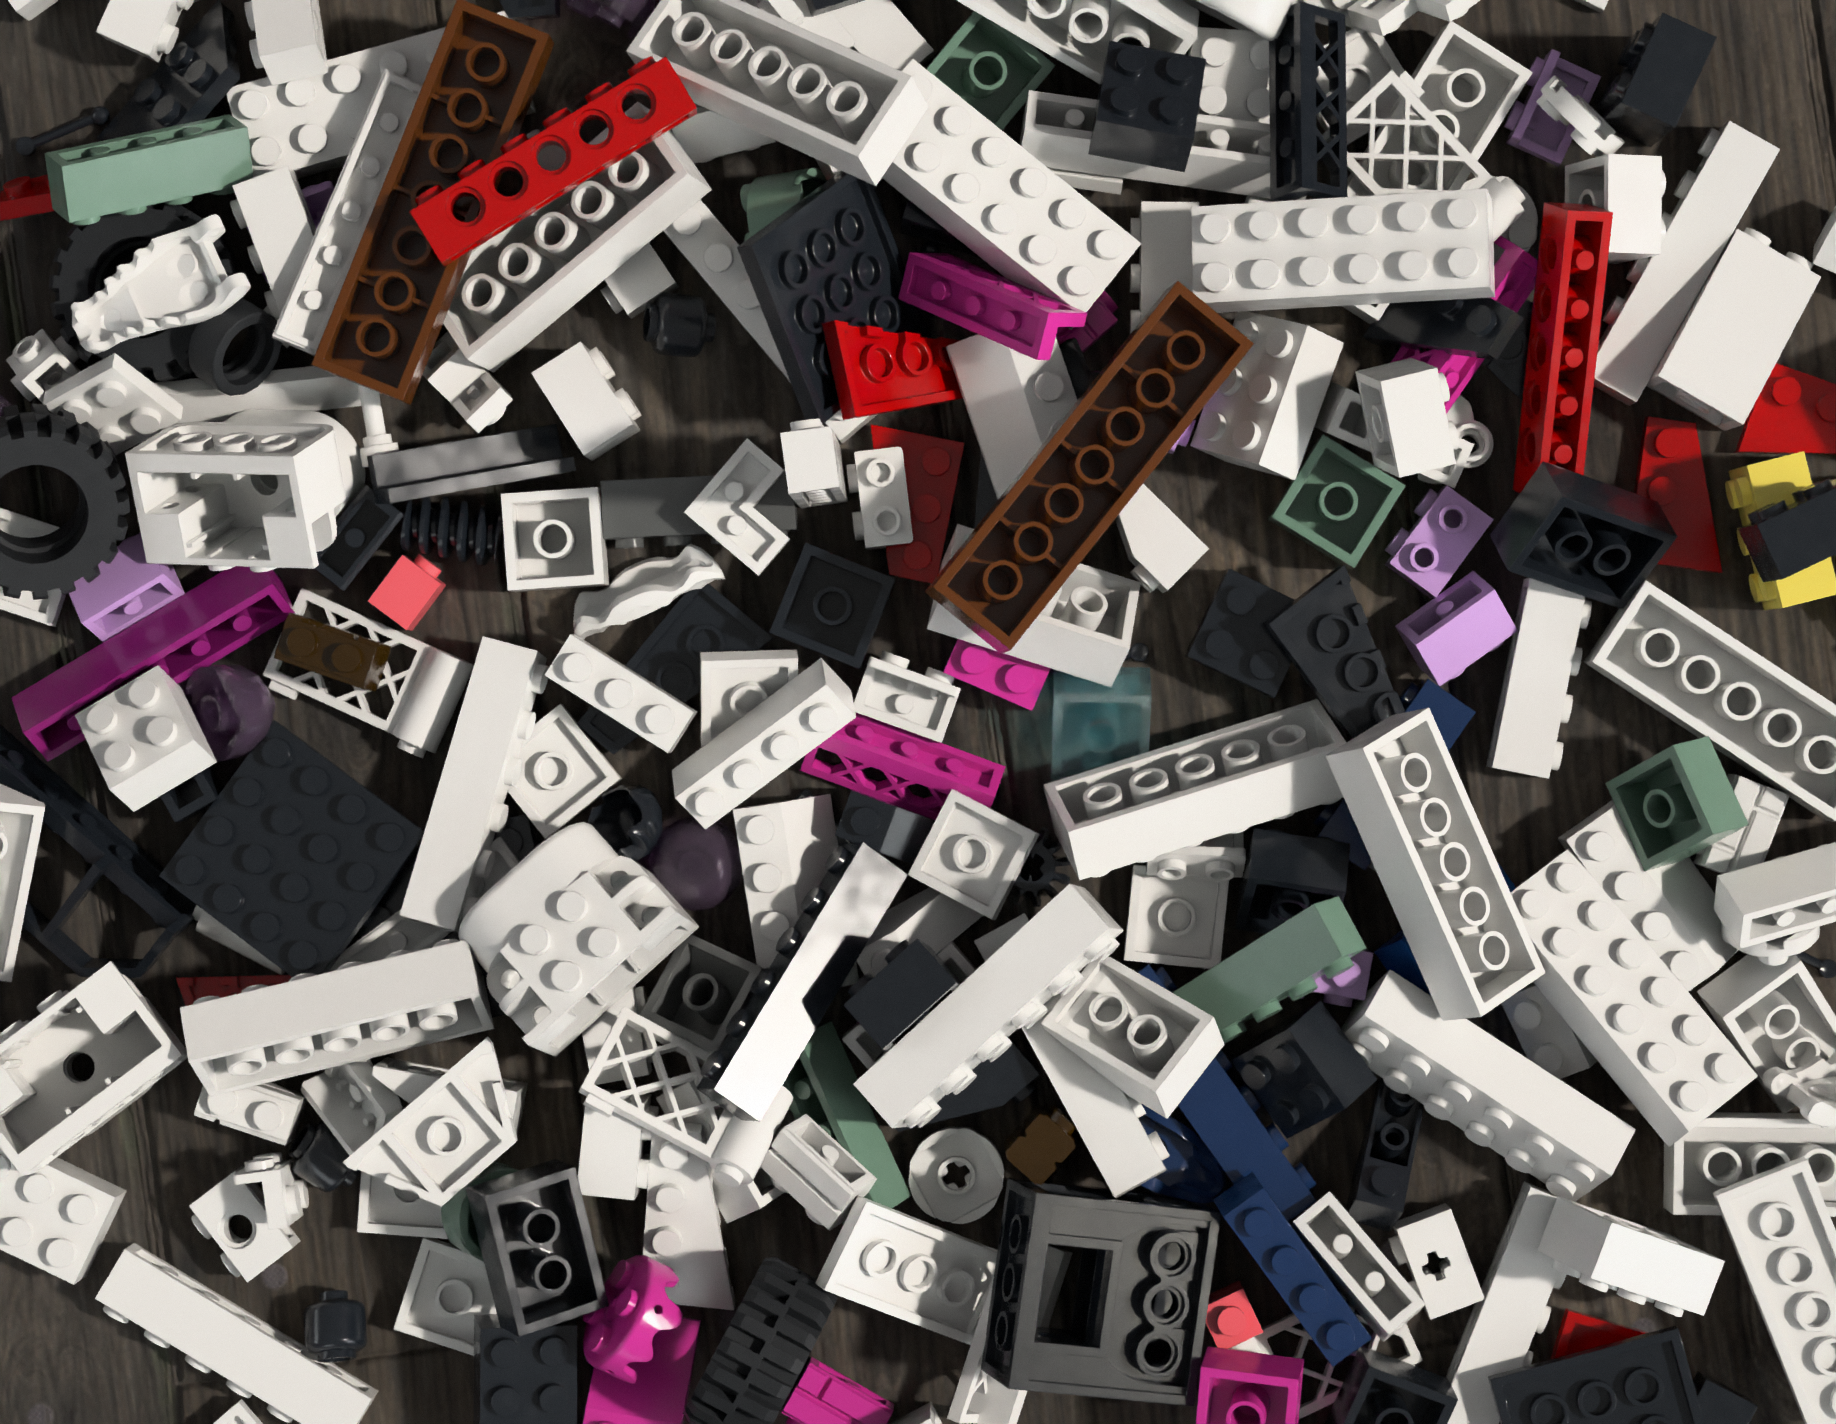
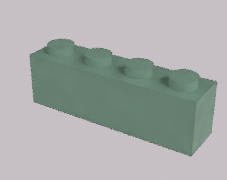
(149, 169)
(1276, 967)
(826, 1093)

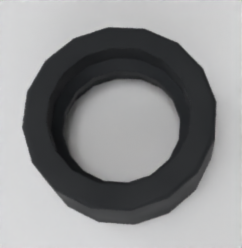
(253, 361)

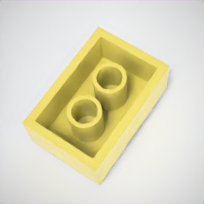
(1761, 485)

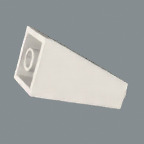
(1735, 330)

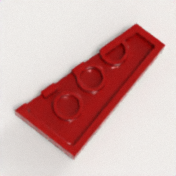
(888, 370)

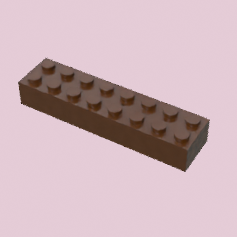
(396, 283)
(1089, 468)

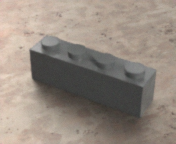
(657, 506)

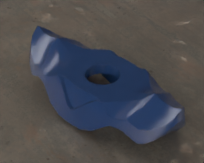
(1191, 1168)

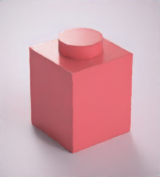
(408, 591)
(1231, 1316)

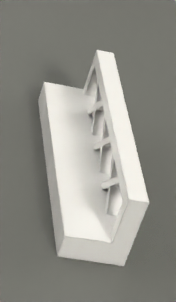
(980, 1396)

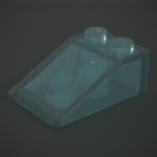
(1098, 722)

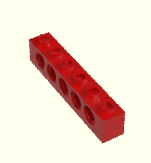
(649, 78)
(1563, 338)

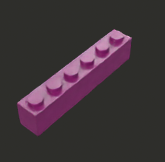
(176, 637)

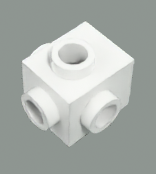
(41, 364)

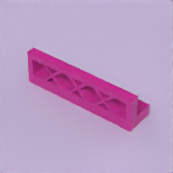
(1513, 284)
(987, 303)
(905, 761)

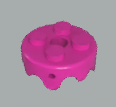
(627, 1326)

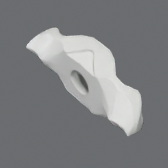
(643, 589)

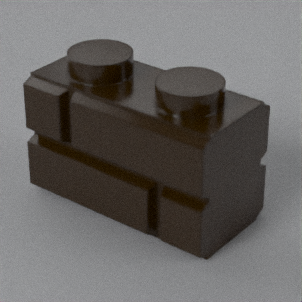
(332, 652)
(1041, 1142)

